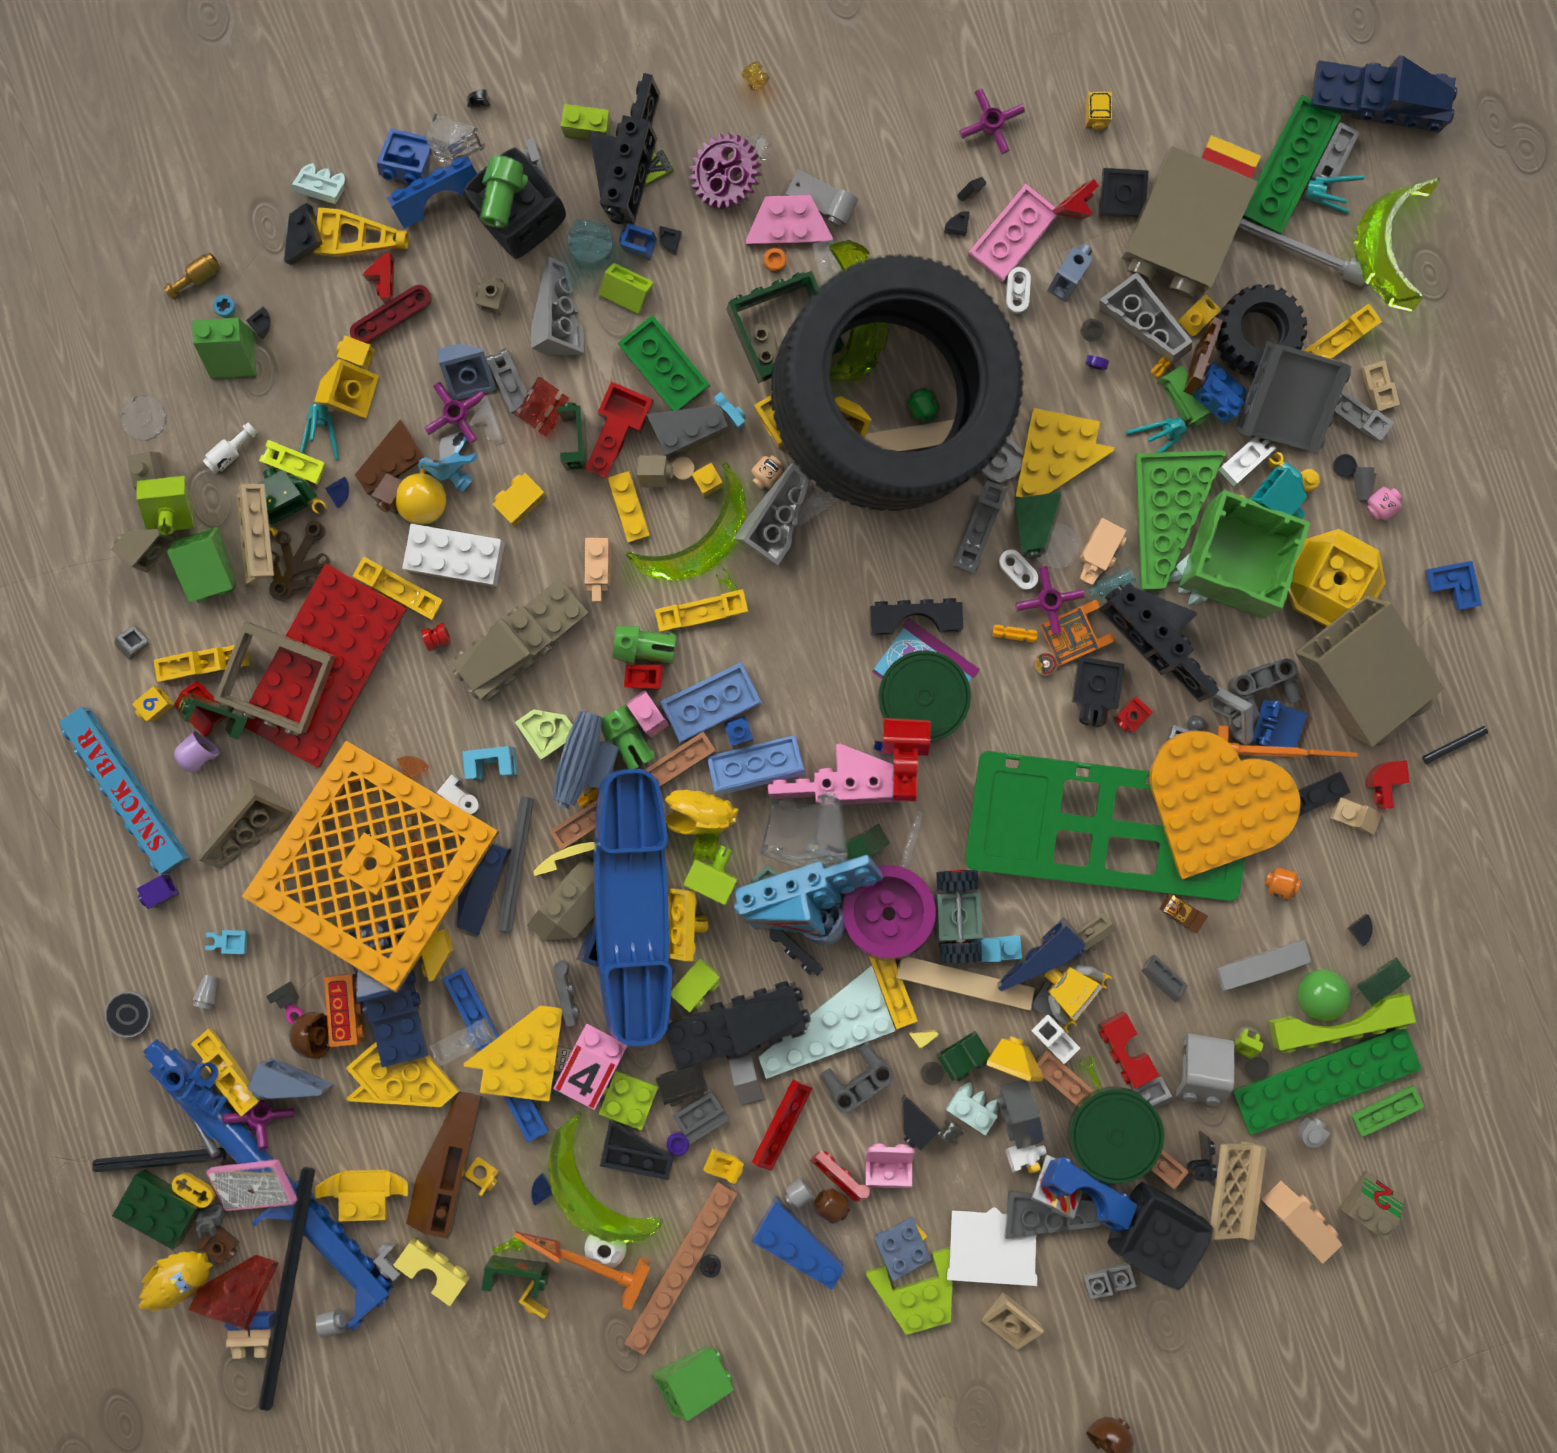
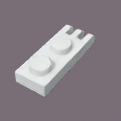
(1245, 460)

